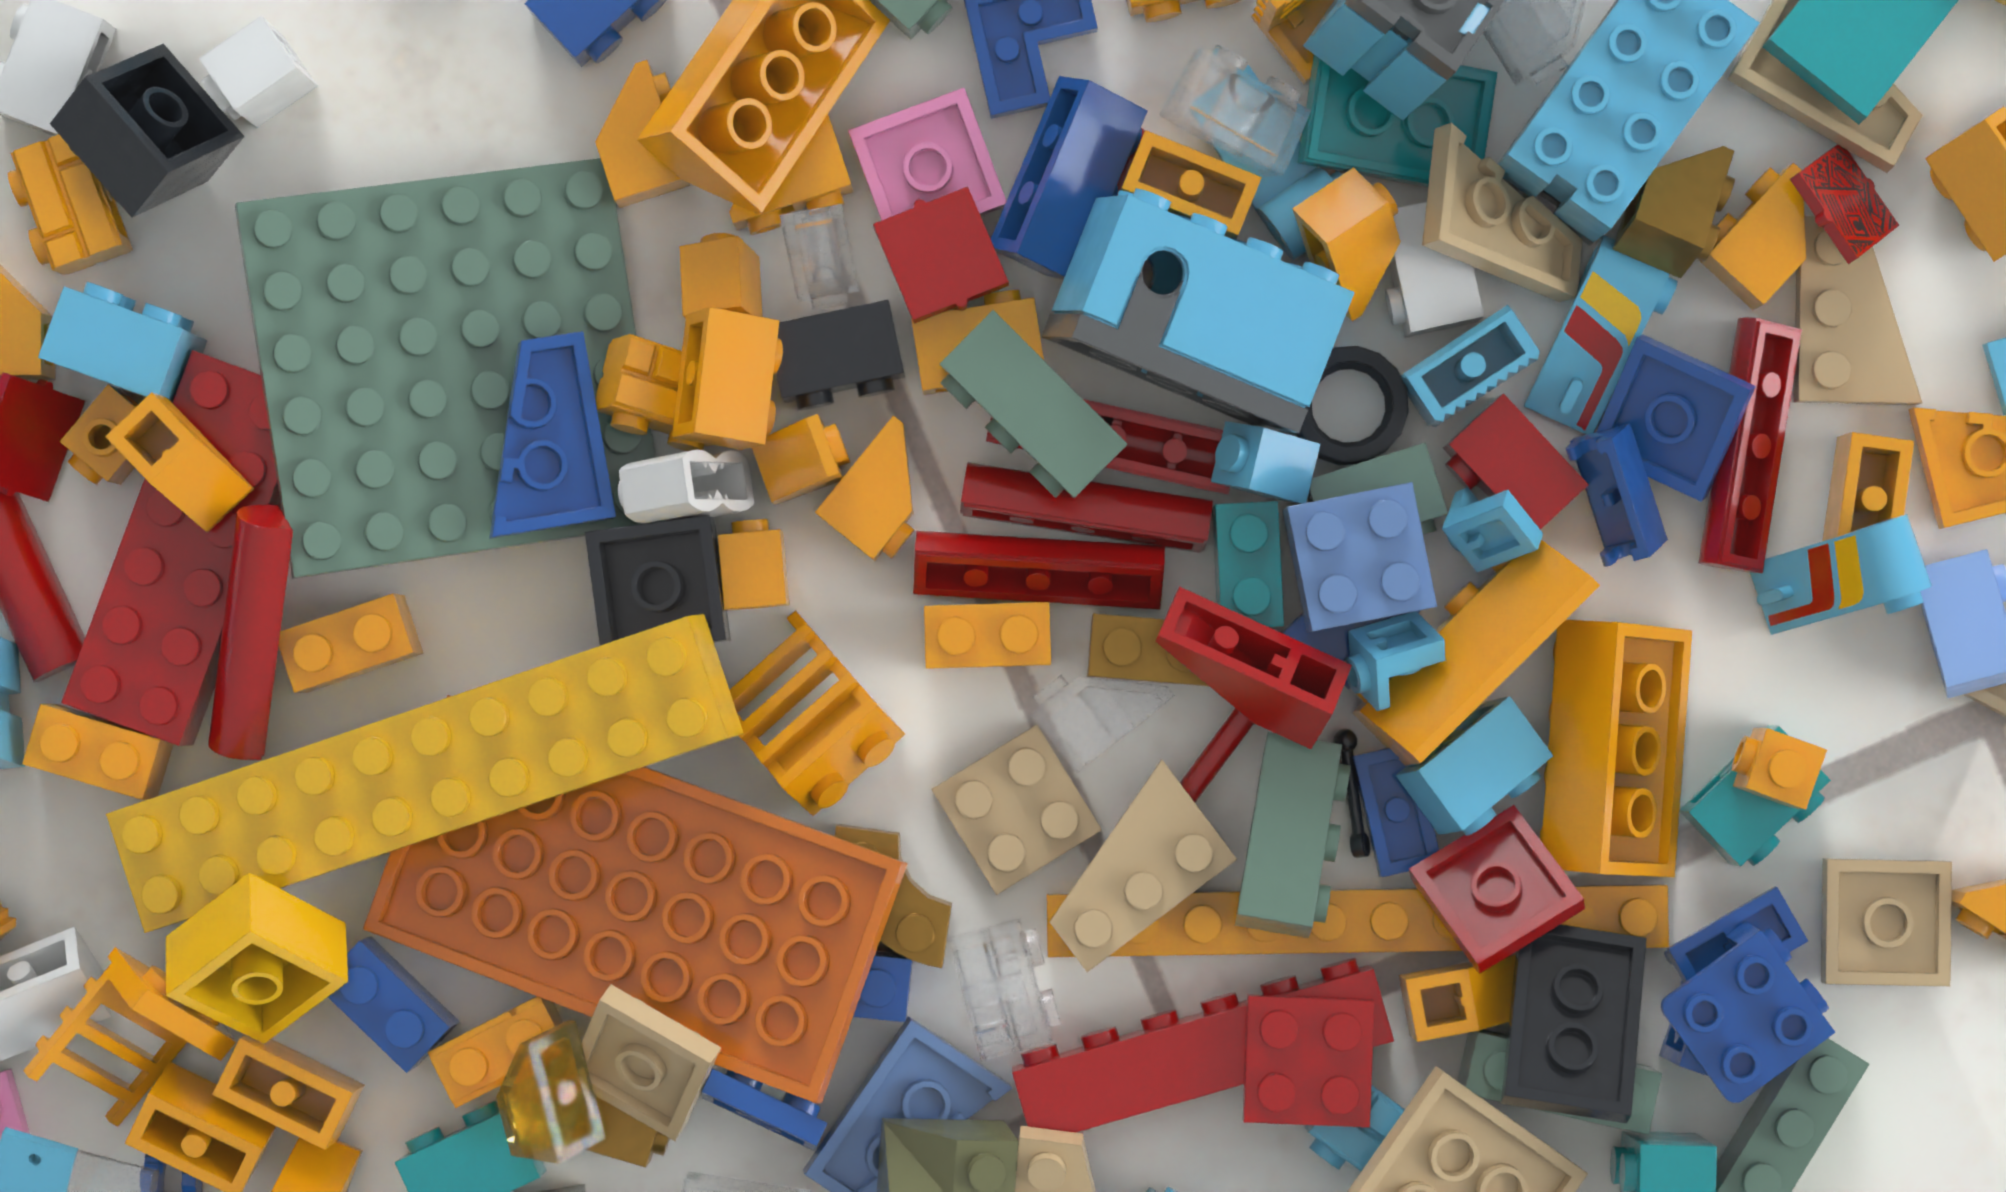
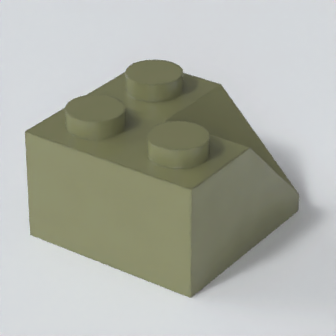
(946, 1156)

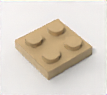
(1016, 809)
(1886, 922)
(646, 1062)

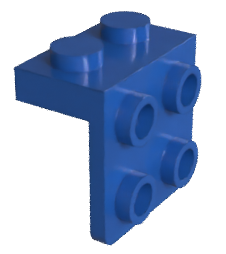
(1747, 1014)

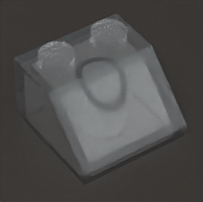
(1238, 112)

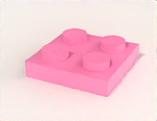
(927, 156)

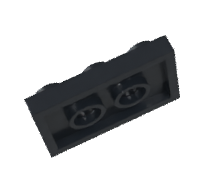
(1575, 1023)

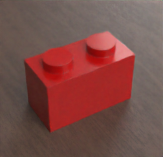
(1508, 453)

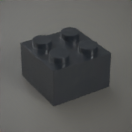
(146, 129)
(656, 576)

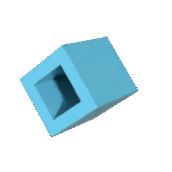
(1265, 462)

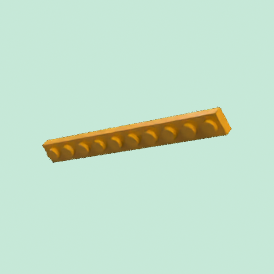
(1363, 923)

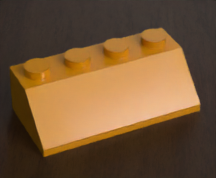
(760, 93)
(1484, 643)
(1616, 747)

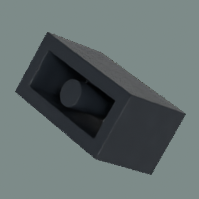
(838, 354)

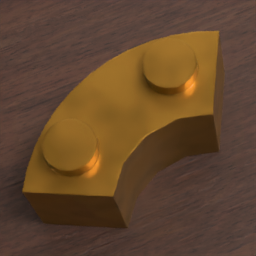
(917, 920)

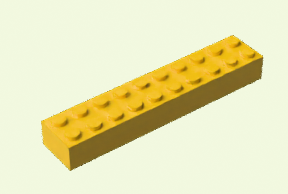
(428, 770)

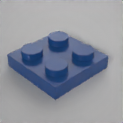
(1678, 413)
(790, 1118)

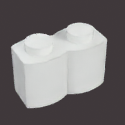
(685, 486)

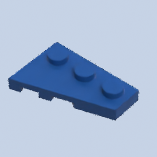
(553, 442)

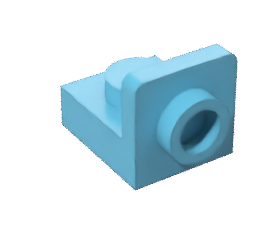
(1490, 529)
(1390, 649)

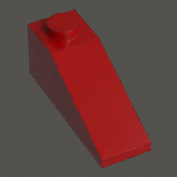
(1255, 667)

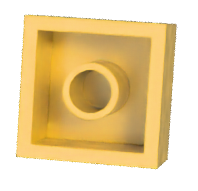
(256, 958)

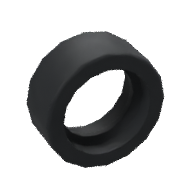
(1395, 413)

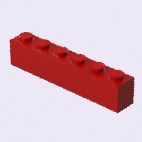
(1168, 1058)

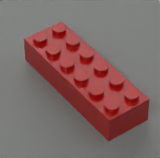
(164, 601)

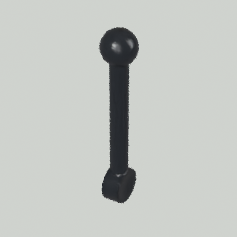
(1359, 840)

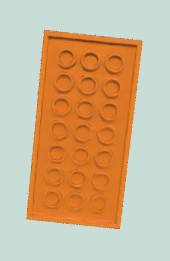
(672, 897)

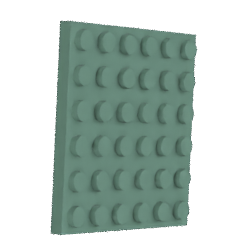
(396, 342)

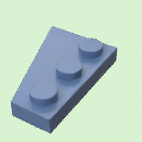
(911, 1080)

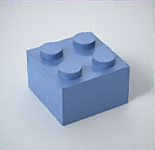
(1359, 557)

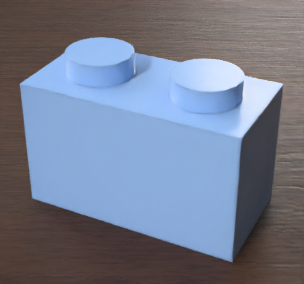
(1967, 621)

